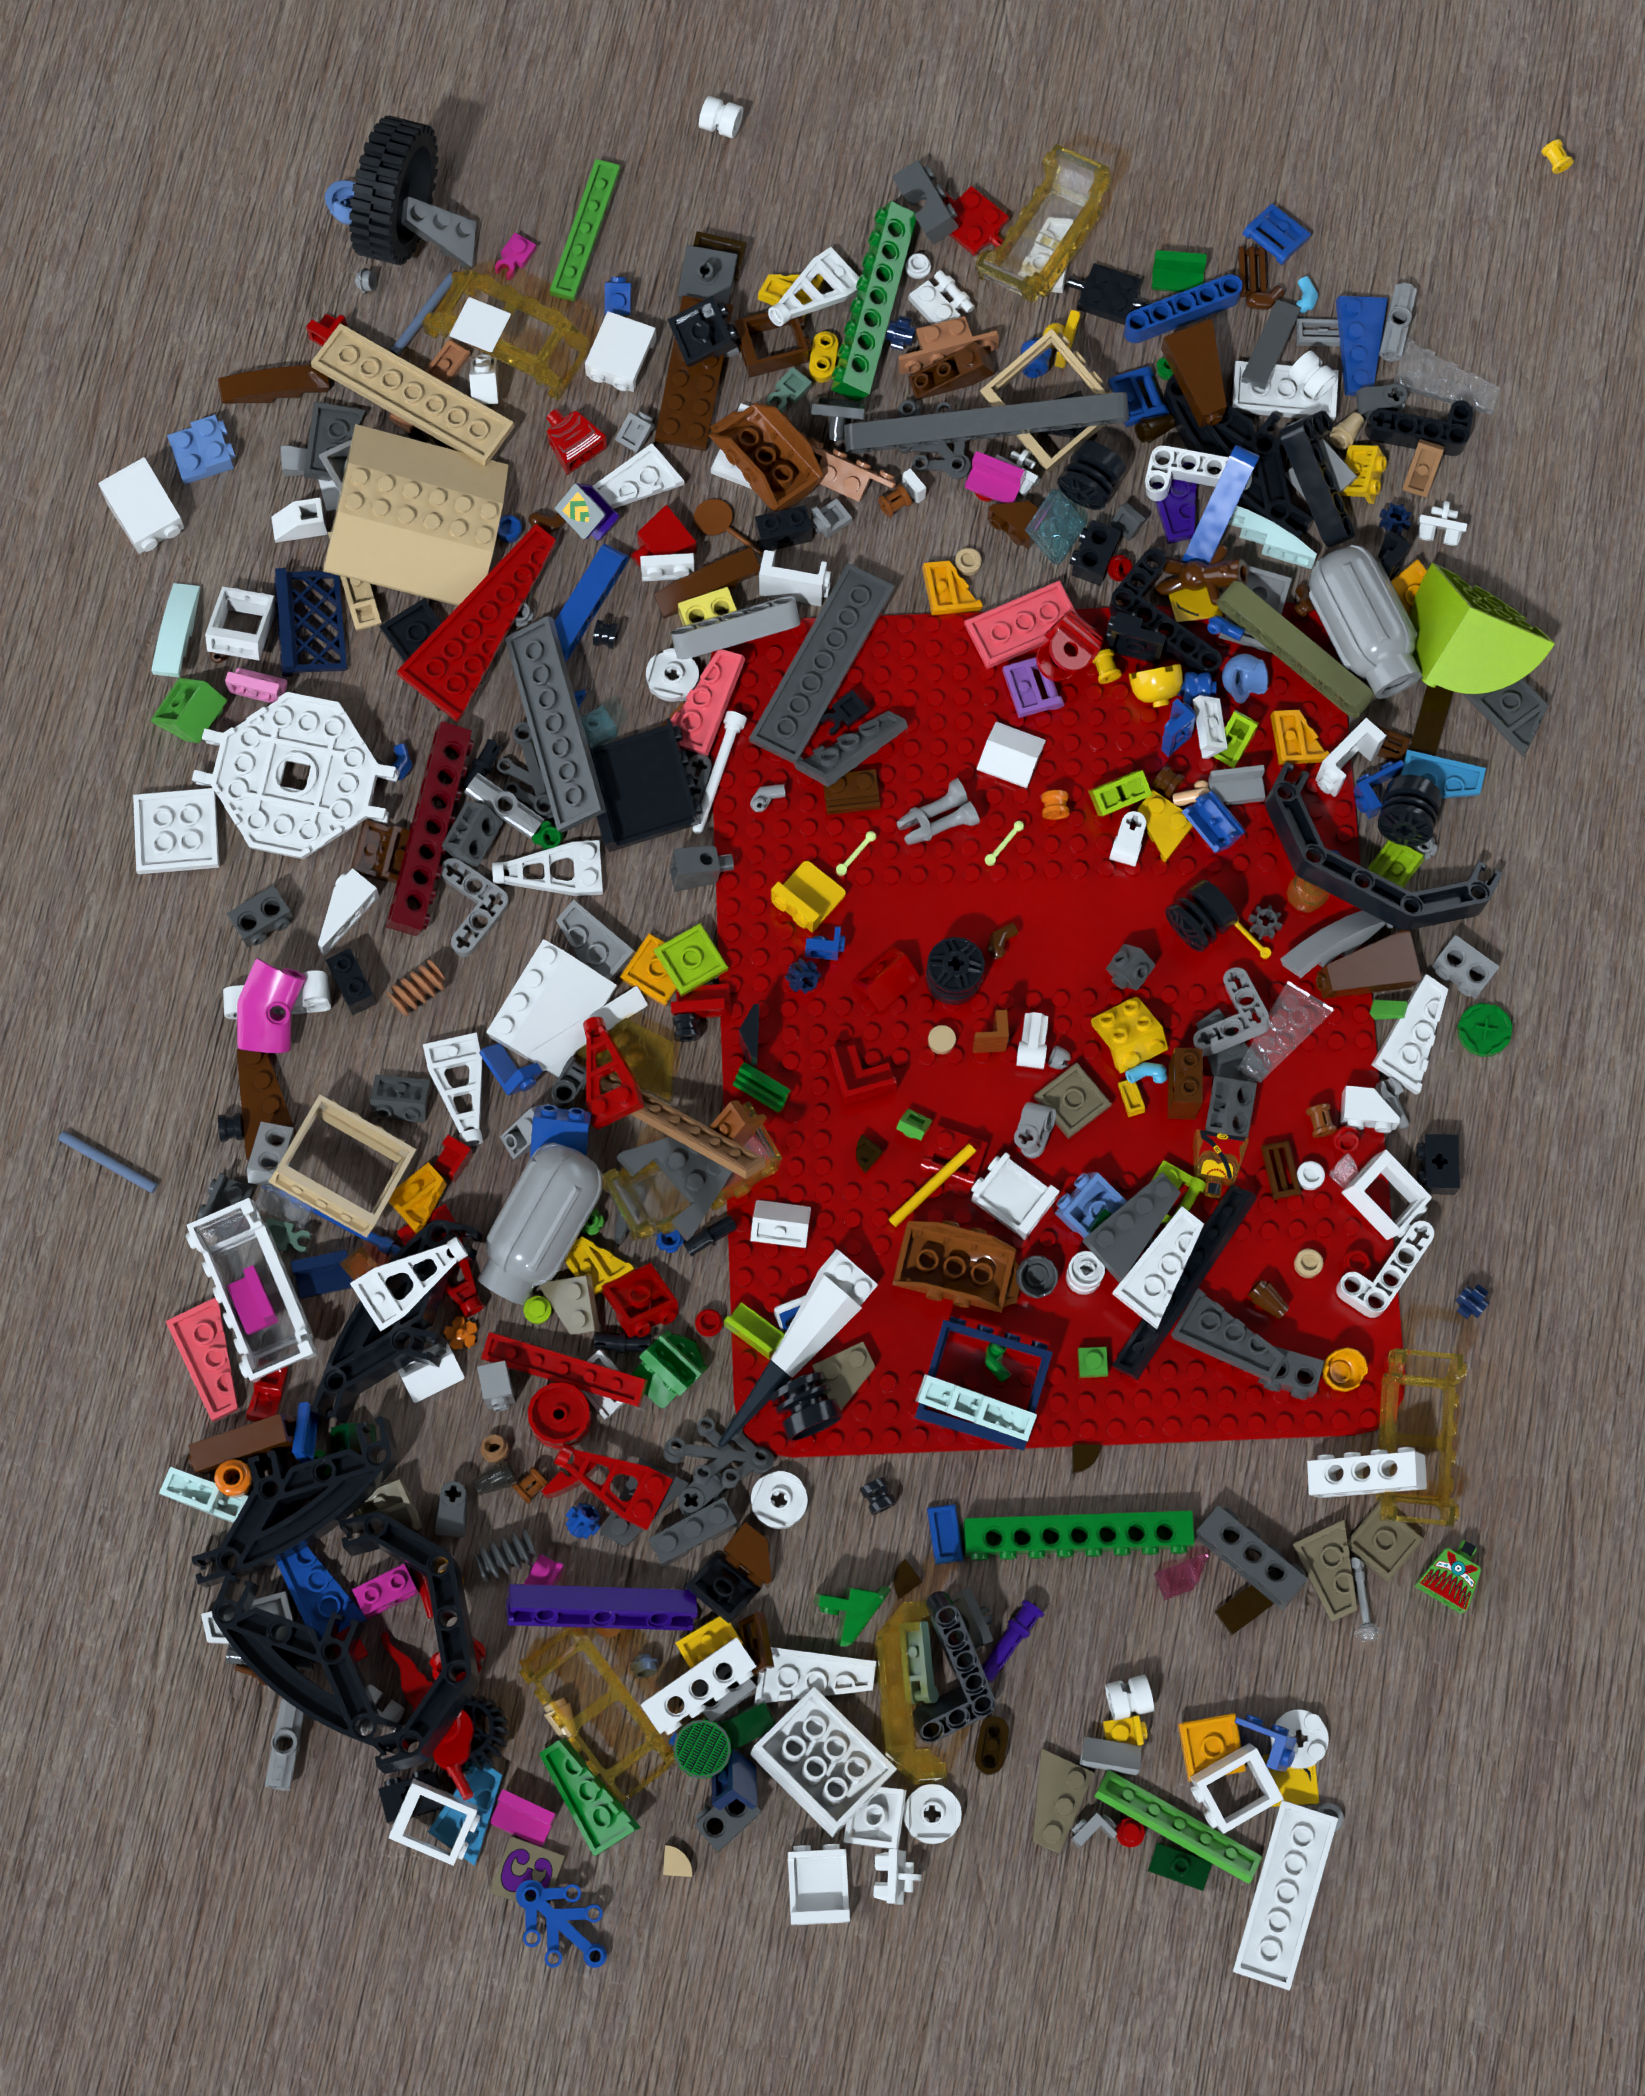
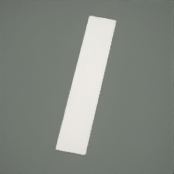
(575, 1038)

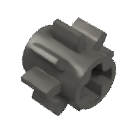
(1272, 923)

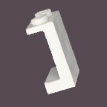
(619, 351)
(782, 582)
(1365, 739)
(1013, 1196)
(818, 1885)

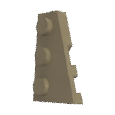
(1329, 1569)
(1058, 1799)

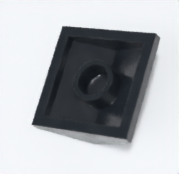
(750, 1036)
(723, 1588)

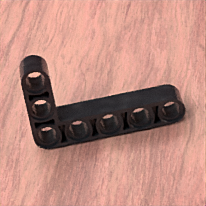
(1316, 478)
(1160, 621)
(973, 1696)

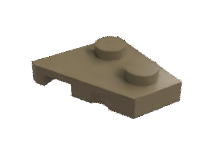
(574, 1303)
(846, 1372)
(393, 1500)

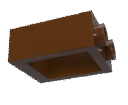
(761, 323)
(1186, 1078)

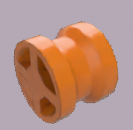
(1055, 804)

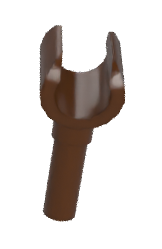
(246, 1670)

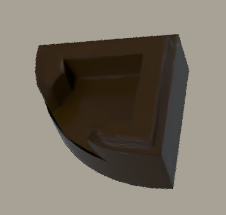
(867, 1153)
(1084, 1456)
(905, 1579)

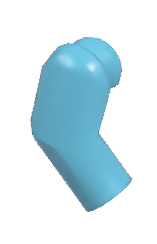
(1309, 295)
(1145, 1069)

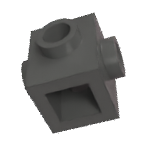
(1130, 967)

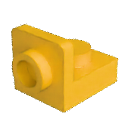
(1126, 1730)

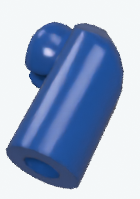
(403, 761)

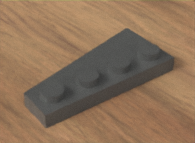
(851, 749)
(1130, 1228)
(1220, 1335)

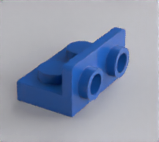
(1178, 728)

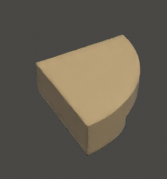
(676, 1863)

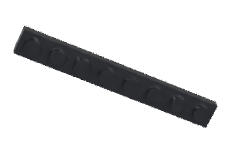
(1205, 1252)

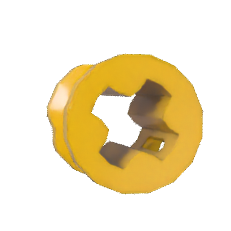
(1557, 156)
(1106, 666)

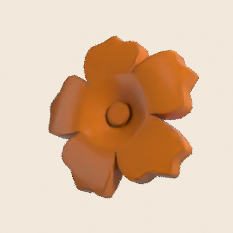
(461, 1333)

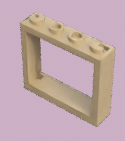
(1077, 362)
(325, 1199)

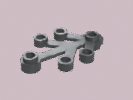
(942, 449)
(533, 777)
(721, 1455)

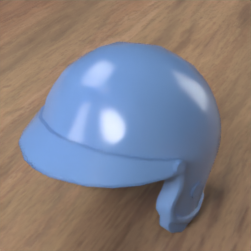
(338, 200)
(1244, 676)

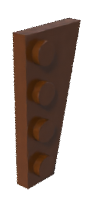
(260, 1096)

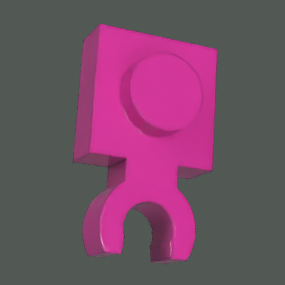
(515, 253)

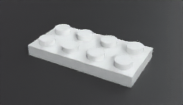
(1281, 396)

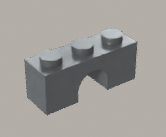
(917, 185)
(692, 1531)

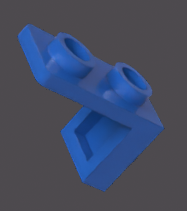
(1365, 797)
(505, 1071)
(1282, 1750)

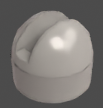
(1057, 1058)

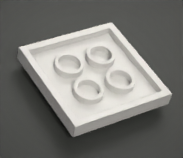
(176, 831)

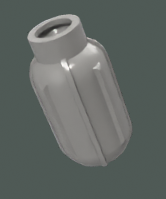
(1365, 619)
(540, 1221)

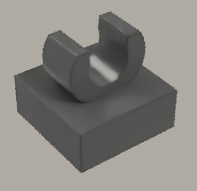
(1128, 521)

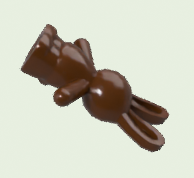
(1198, 575)

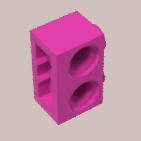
(385, 1591)

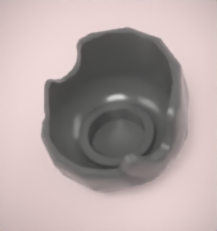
(1037, 1276)

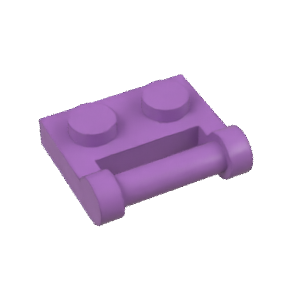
(1025, 689)

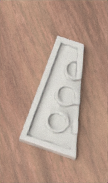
(1410, 1039)
(1157, 1272)
(800, 1671)

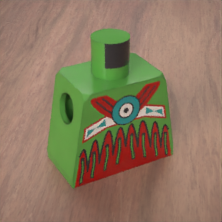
(1452, 1577)

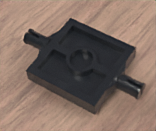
(1108, 293)

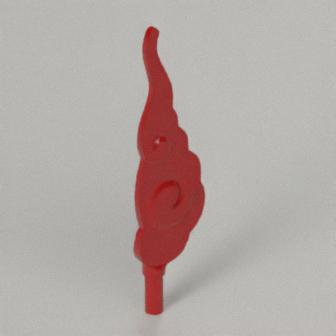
(455, 1745)

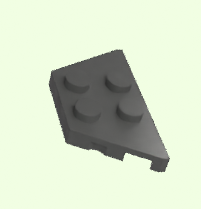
(1513, 712)

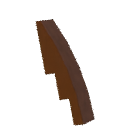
(271, 383)
(715, 576)

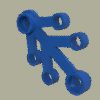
(557, 1920)

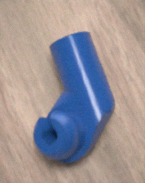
(1219, 624)

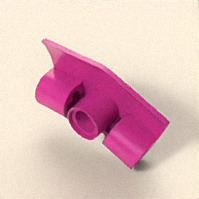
(257, 1024)

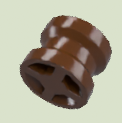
(1168, 781)

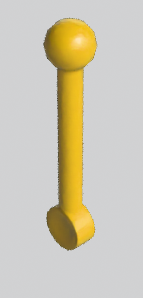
(1265, 952)

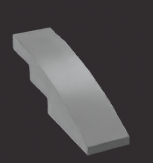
(1336, 939)

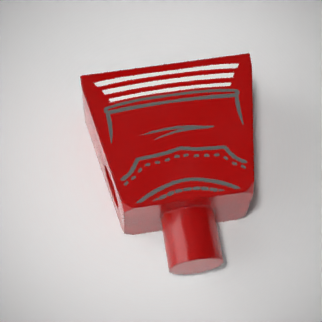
(573, 439)

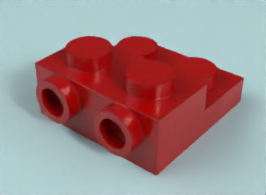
(641, 1300)

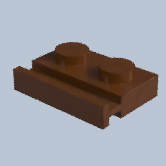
(853, 793)

